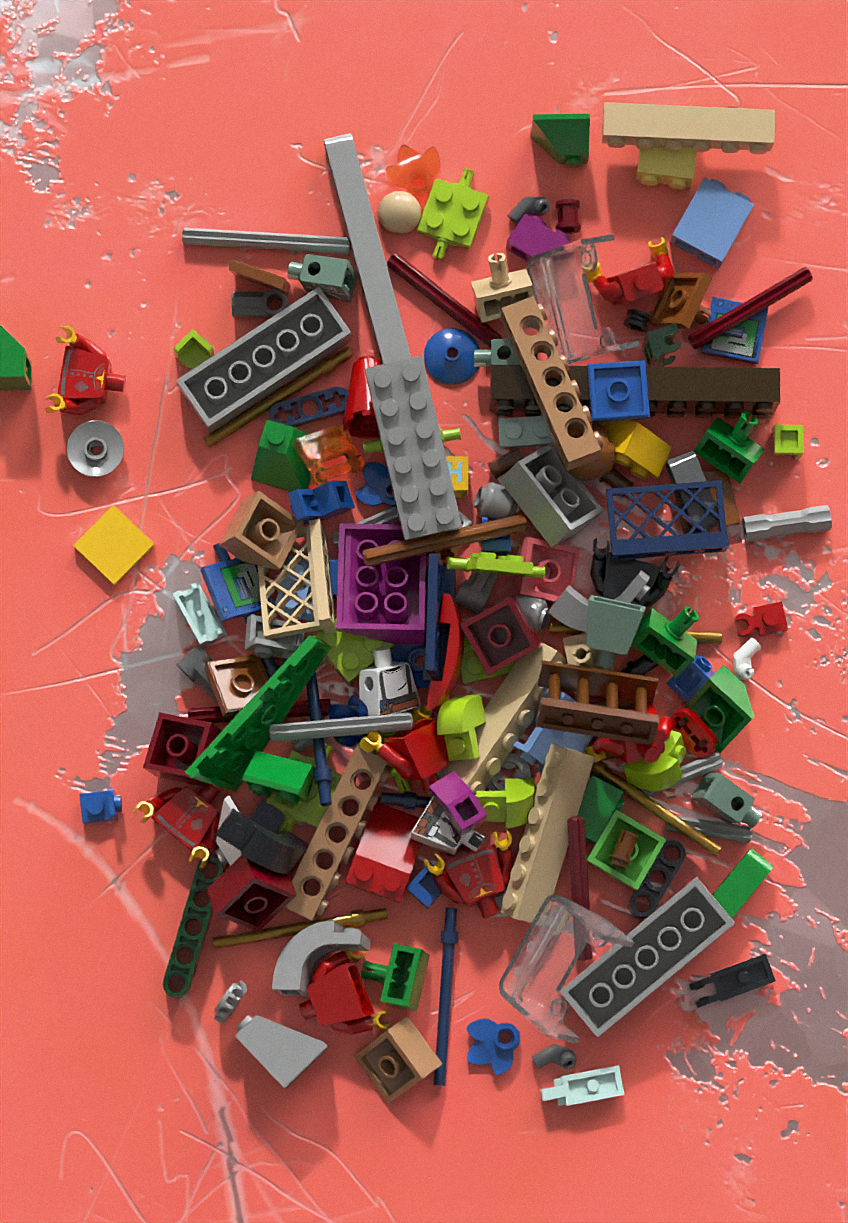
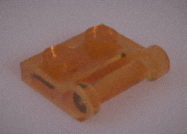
(327, 446)

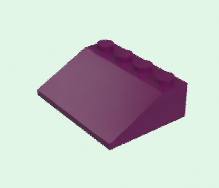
(381, 599)

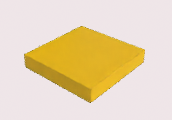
(114, 545)

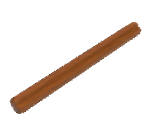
(444, 540)

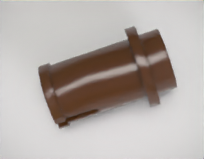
(505, 462)
(616, 480)
(623, 849)

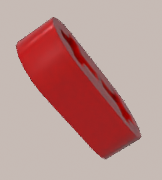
(694, 732)

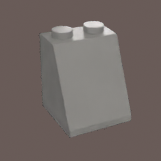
(279, 1048)

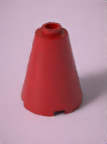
(359, 412)

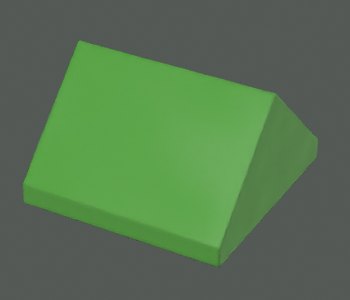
(642, 857)

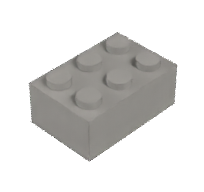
(551, 496)

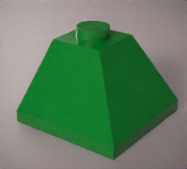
(563, 137)
(278, 460)
(722, 706)

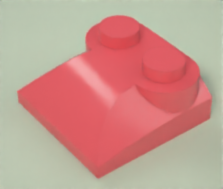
(559, 566)

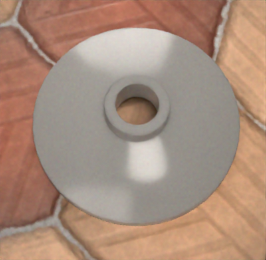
(87, 437)

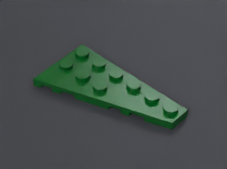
(233, 749)

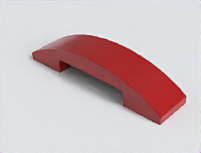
(442, 690)

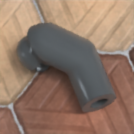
(529, 206)
(556, 1054)

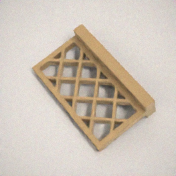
(320, 586)

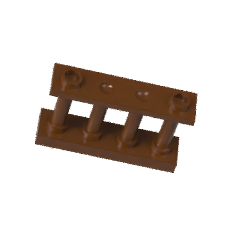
(592, 719)

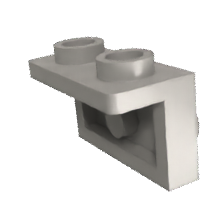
(277, 647)

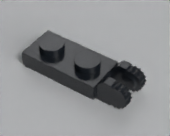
(736, 979)

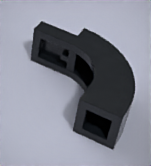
(264, 847)

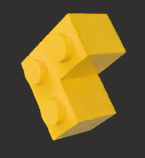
(637, 448)

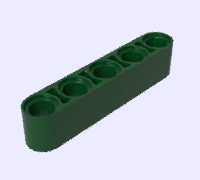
(184, 940)

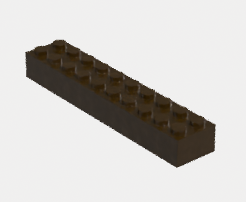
(670, 391)

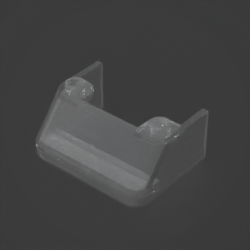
(564, 292)
(548, 957)

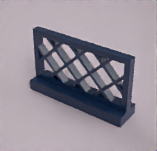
(667, 545)
(438, 582)

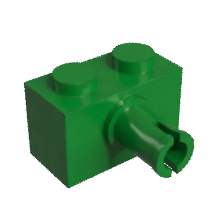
(730, 447)
(667, 640)
(401, 978)

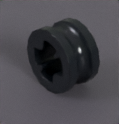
(637, 320)

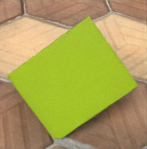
(193, 350)
(788, 440)

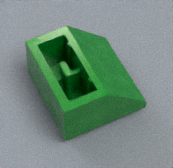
(14, 364)
(279, 776)

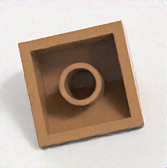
(261, 532)
(398, 1059)

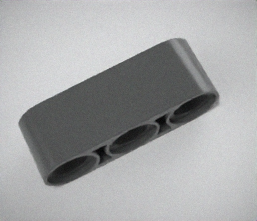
(688, 470)

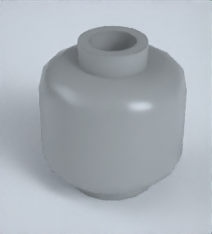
(494, 502)
(536, 611)

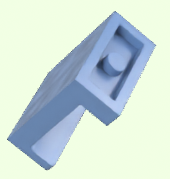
(712, 222)
(540, 740)

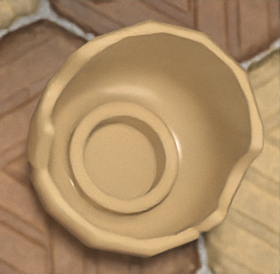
(399, 212)

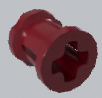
(568, 216)

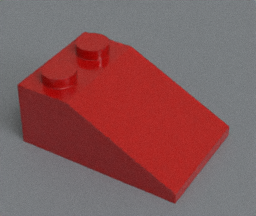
(385, 854)

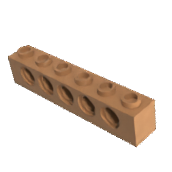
(572, 450)
(334, 815)

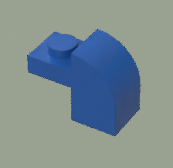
(321, 502)

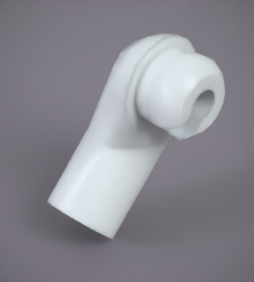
(742, 659)

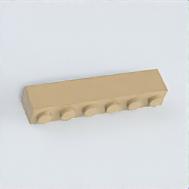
(688, 127)
(506, 719)
(546, 833)

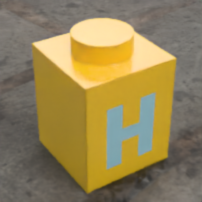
(459, 475)

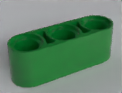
(742, 881)

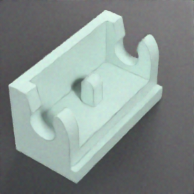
(199, 615)

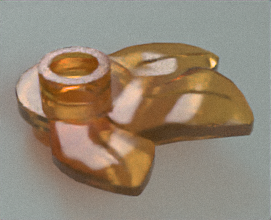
(413, 167)

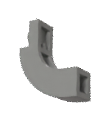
(572, 606)
(307, 948)

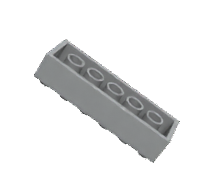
(264, 360)
(413, 448)
(659, 950)

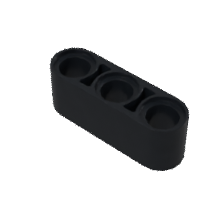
(650, 892)

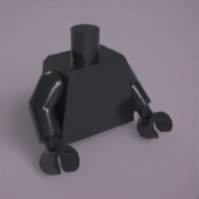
(613, 577)

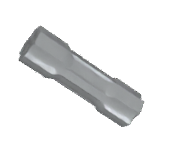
(787, 523)

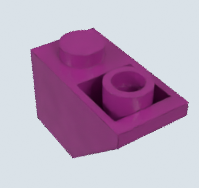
(533, 238)
(458, 803)

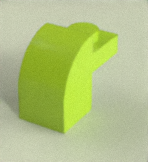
(458, 722)
(661, 773)
(511, 804)

